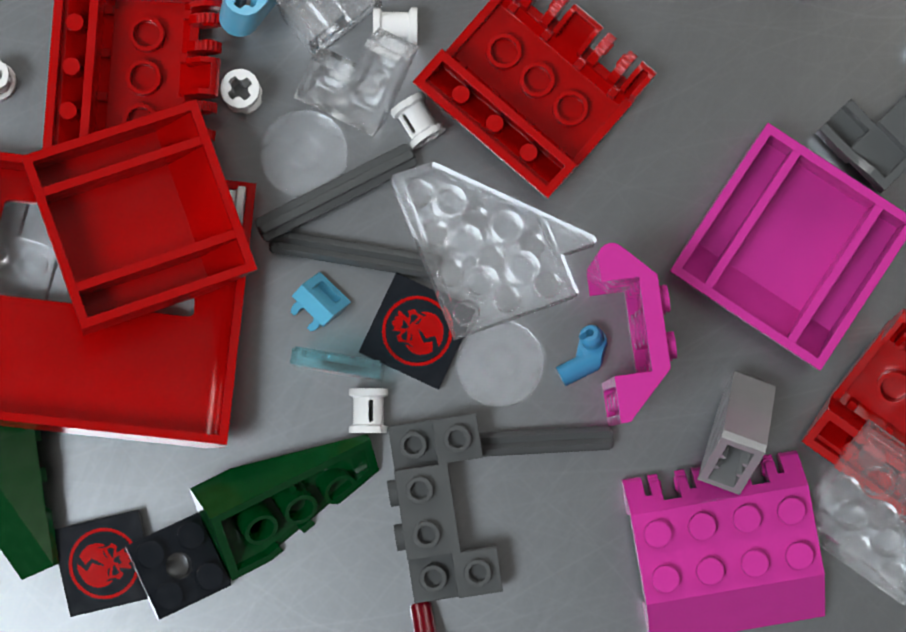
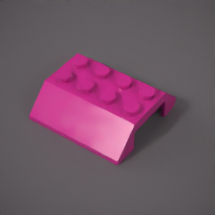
(646, 304)
(727, 556)

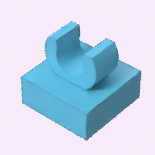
(320, 300)

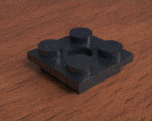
(204, 571)

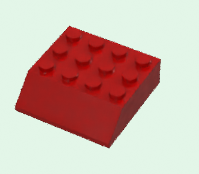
(139, 216)

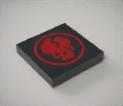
(411, 333)
(96, 564)

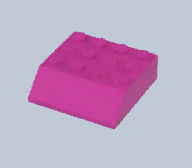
(792, 246)

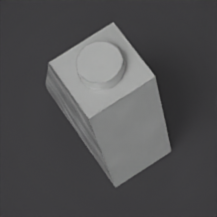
(738, 433)

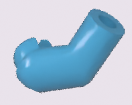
(588, 356)

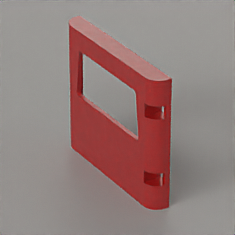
(131, 381)

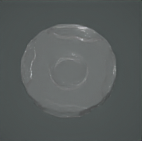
(303, 152)
(500, 364)

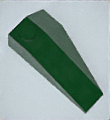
(267, 501)
(25, 521)

